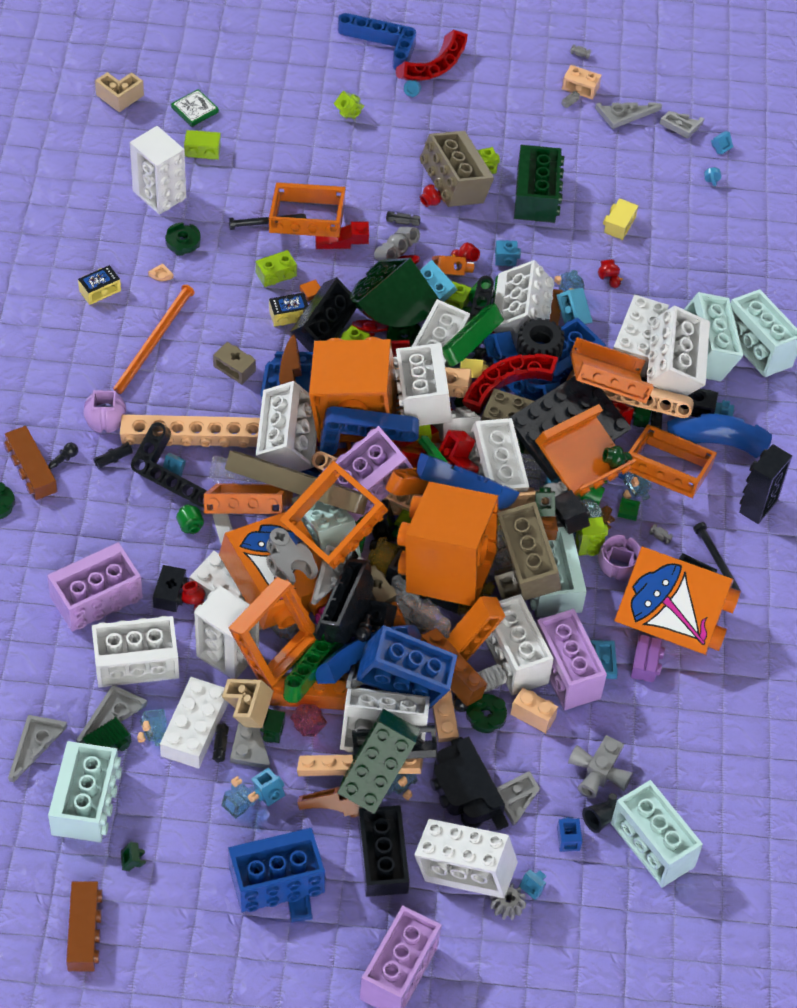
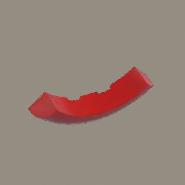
(452, 47)
(508, 371)

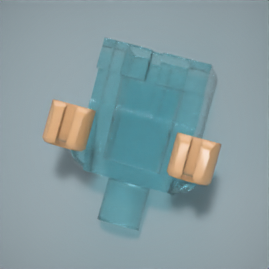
(569, 281)
(637, 486)
(154, 725)
(401, 784)
(239, 798)

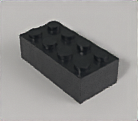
(325, 314)
(764, 483)
(383, 851)

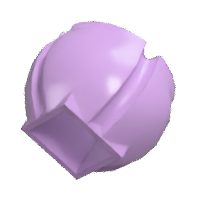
(104, 417)
(619, 549)

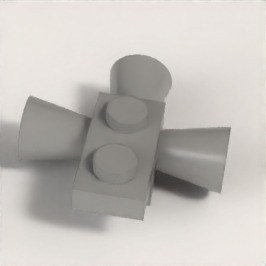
(600, 767)

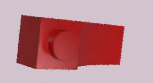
(351, 234)

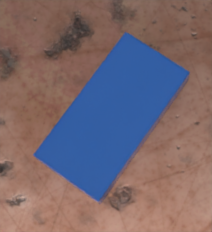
(300, 909)

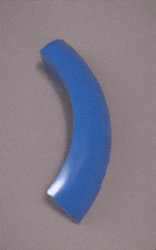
(501, 346)
(722, 430)
(441, 472)
(339, 662)

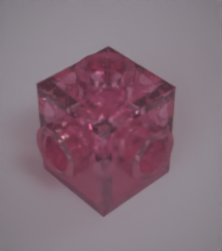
(308, 719)

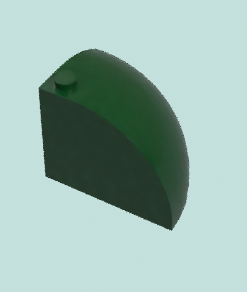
(394, 293)

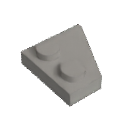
(681, 123)
(518, 795)

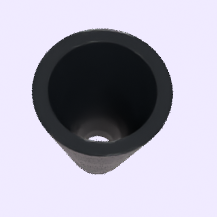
(600, 815)

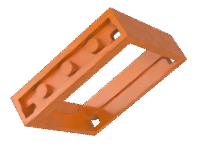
(307, 194)
(664, 474)
(313, 494)
(246, 499)
(294, 649)

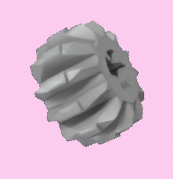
(494, 677)
(509, 909)

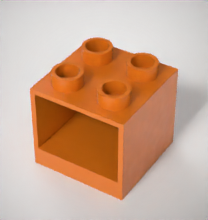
(353, 377)
(449, 543)

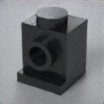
(382, 614)

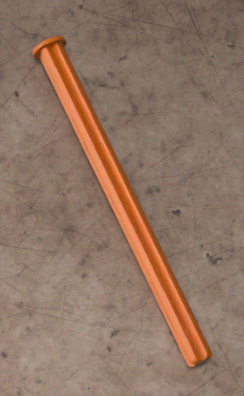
(153, 339)

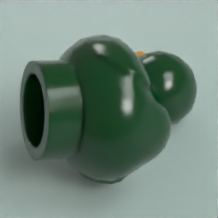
(615, 456)

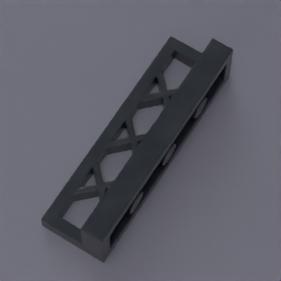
(421, 749)

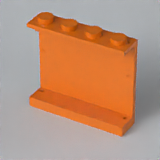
(609, 370)
(577, 452)

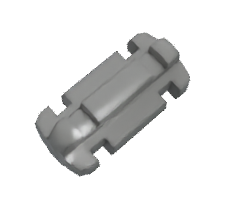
(580, 51)
(570, 99)
(661, 534)

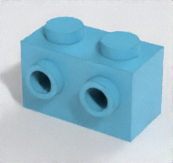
(438, 281)
(574, 305)

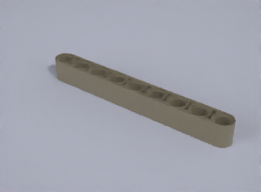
(293, 481)

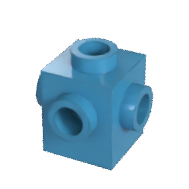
(507, 253)
(268, 787)

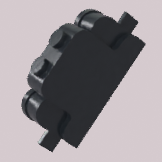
(347, 602)
(467, 786)

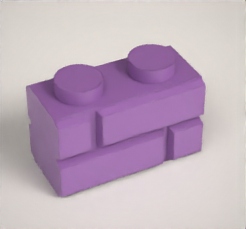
(647, 658)

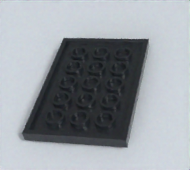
(558, 406)

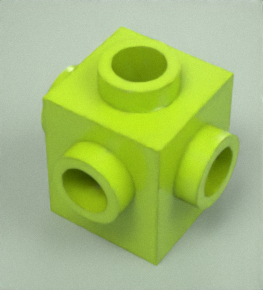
(349, 105)
(490, 158)

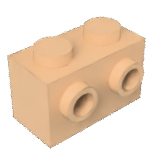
(581, 81)
(534, 710)

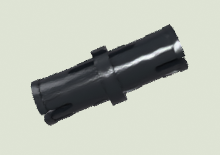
(113, 455)

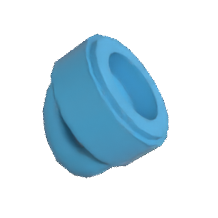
(412, 88)
(712, 175)

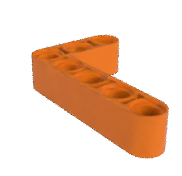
(405, 482)

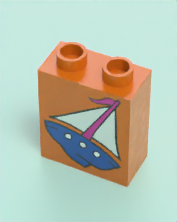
(245, 559)
(677, 601)

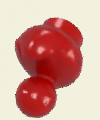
(430, 196)
(468, 251)
(610, 269)
(193, 594)

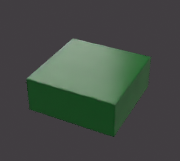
(628, 509)

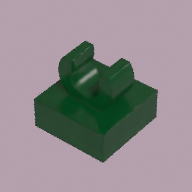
(130, 856)

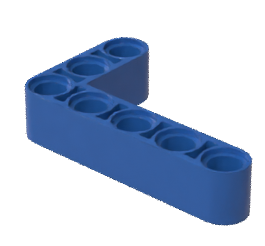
(380, 32)
(359, 422)

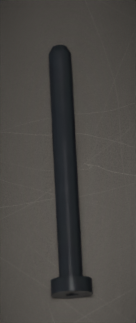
(257, 221)
(700, 529)

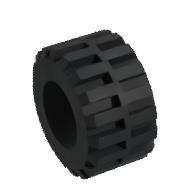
(540, 331)

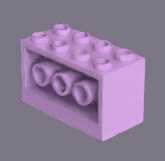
(371, 465)
(95, 586)
(576, 668)
(400, 960)

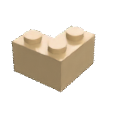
(121, 92)
(249, 699)

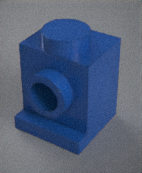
(569, 834)

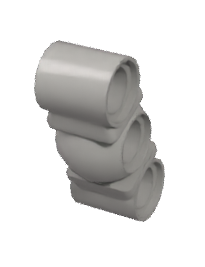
(397, 243)

